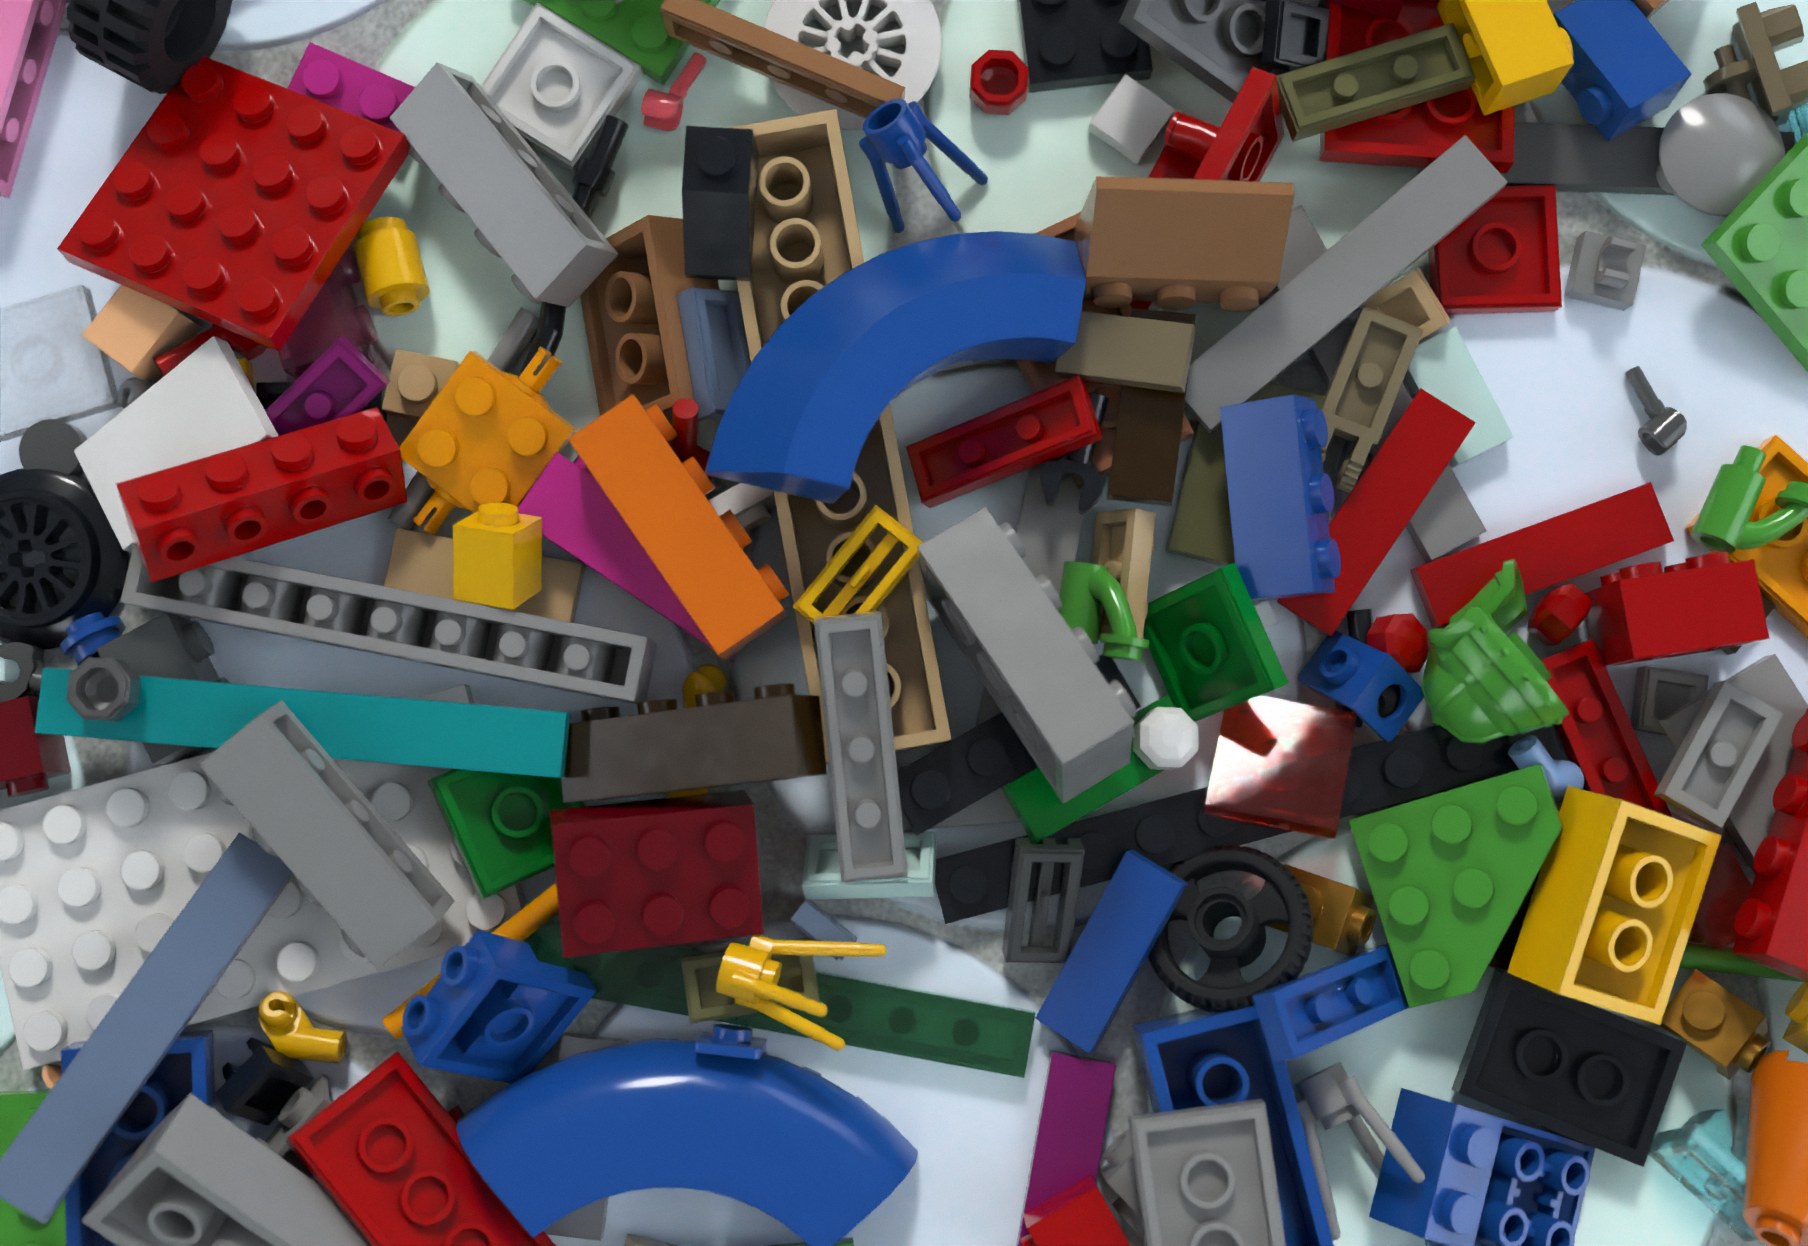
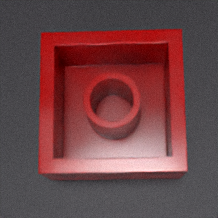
(1676, 612)

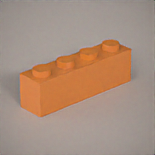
(679, 527)

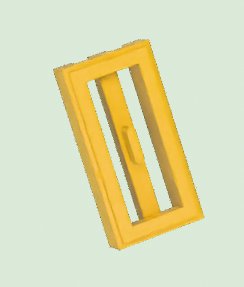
(895, 533)

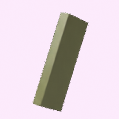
(1374, 81)

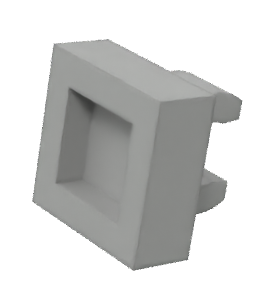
(1605, 270)

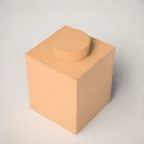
(137, 329)

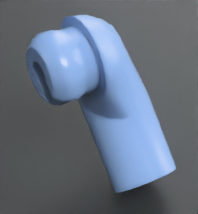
(1559, 773)

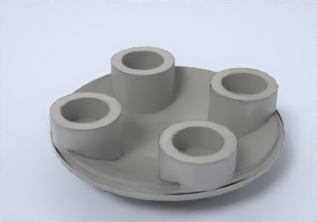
(1717, 152)

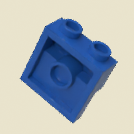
(493, 1010)

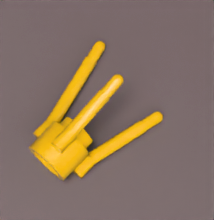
(753, 980)

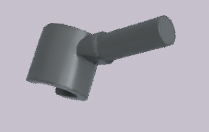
(1665, 425)

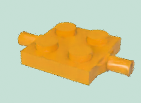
(485, 437)

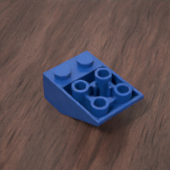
(1481, 1178)

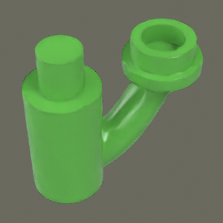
(1731, 500)
(1084, 594)

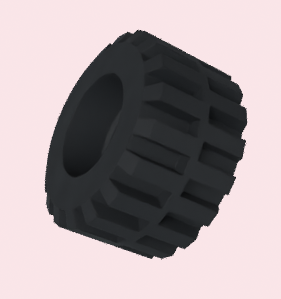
(147, 38)

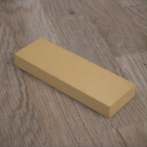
(425, 566)

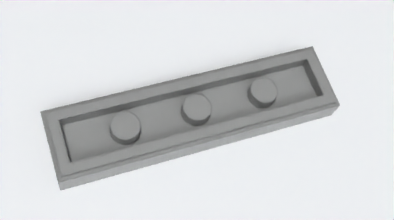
(861, 746)

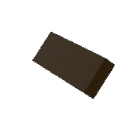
(1148, 436)

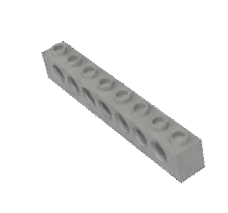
(402, 625)

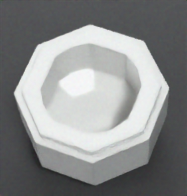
(1165, 738)

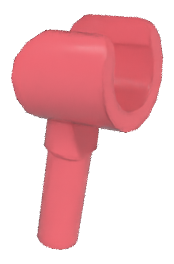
(665, 109)

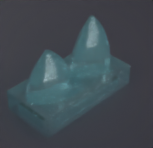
(1704, 1164)

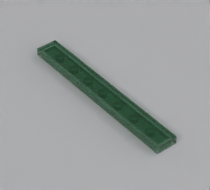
(858, 1010)

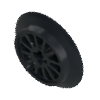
(101, 565)

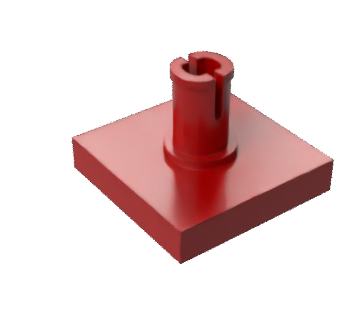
(1243, 142)

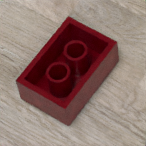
(656, 872)

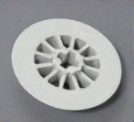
(917, 32)

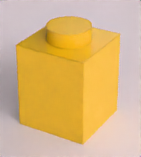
(497, 556)

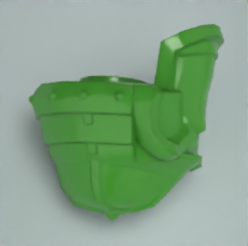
(1481, 678)

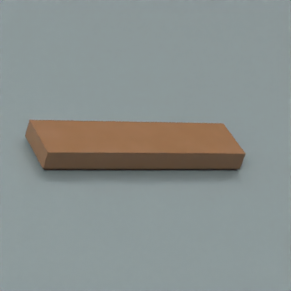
(777, 57)

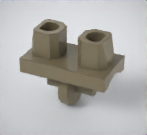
(1758, 38)

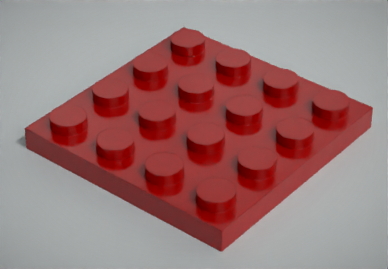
(236, 201)

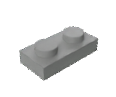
(1718, 754)

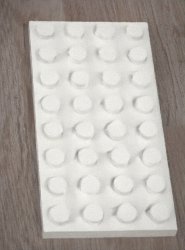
(113, 864)

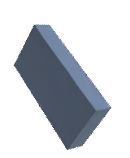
(714, 346)

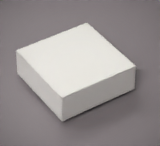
(1131, 119)

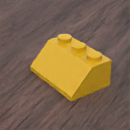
(1614, 905)

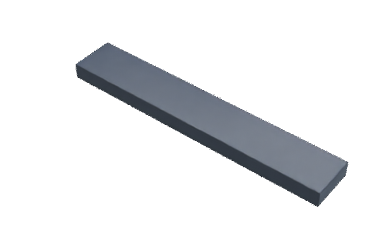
(140, 1029)

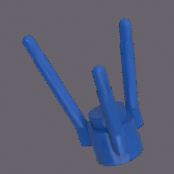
(897, 137)

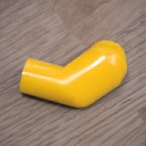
(295, 1035)

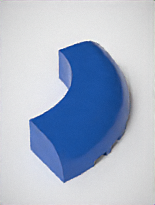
(686, 1121)

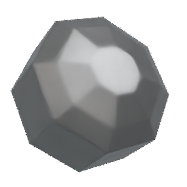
(103, 689)

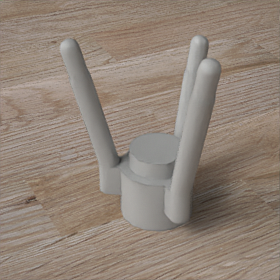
(1338, 1099)

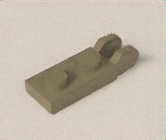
(1367, 386)

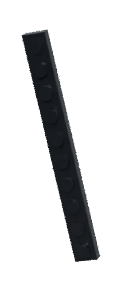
(1178, 828)

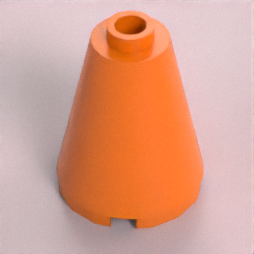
(1777, 1151)

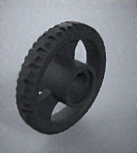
(1277, 902)

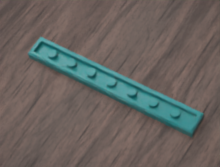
(342, 723)

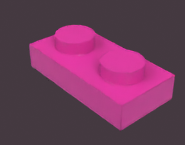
(349, 85)

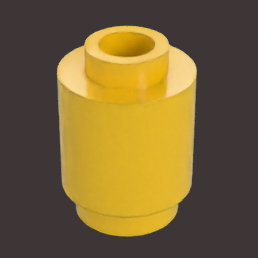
(391, 266)

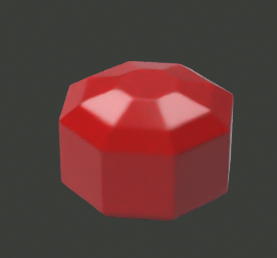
(998, 82)
(1559, 614)
(1402, 639)

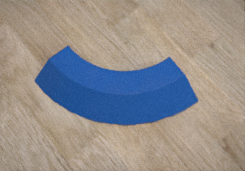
(879, 332)

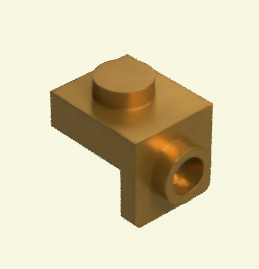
(1339, 912)
(1717, 1025)

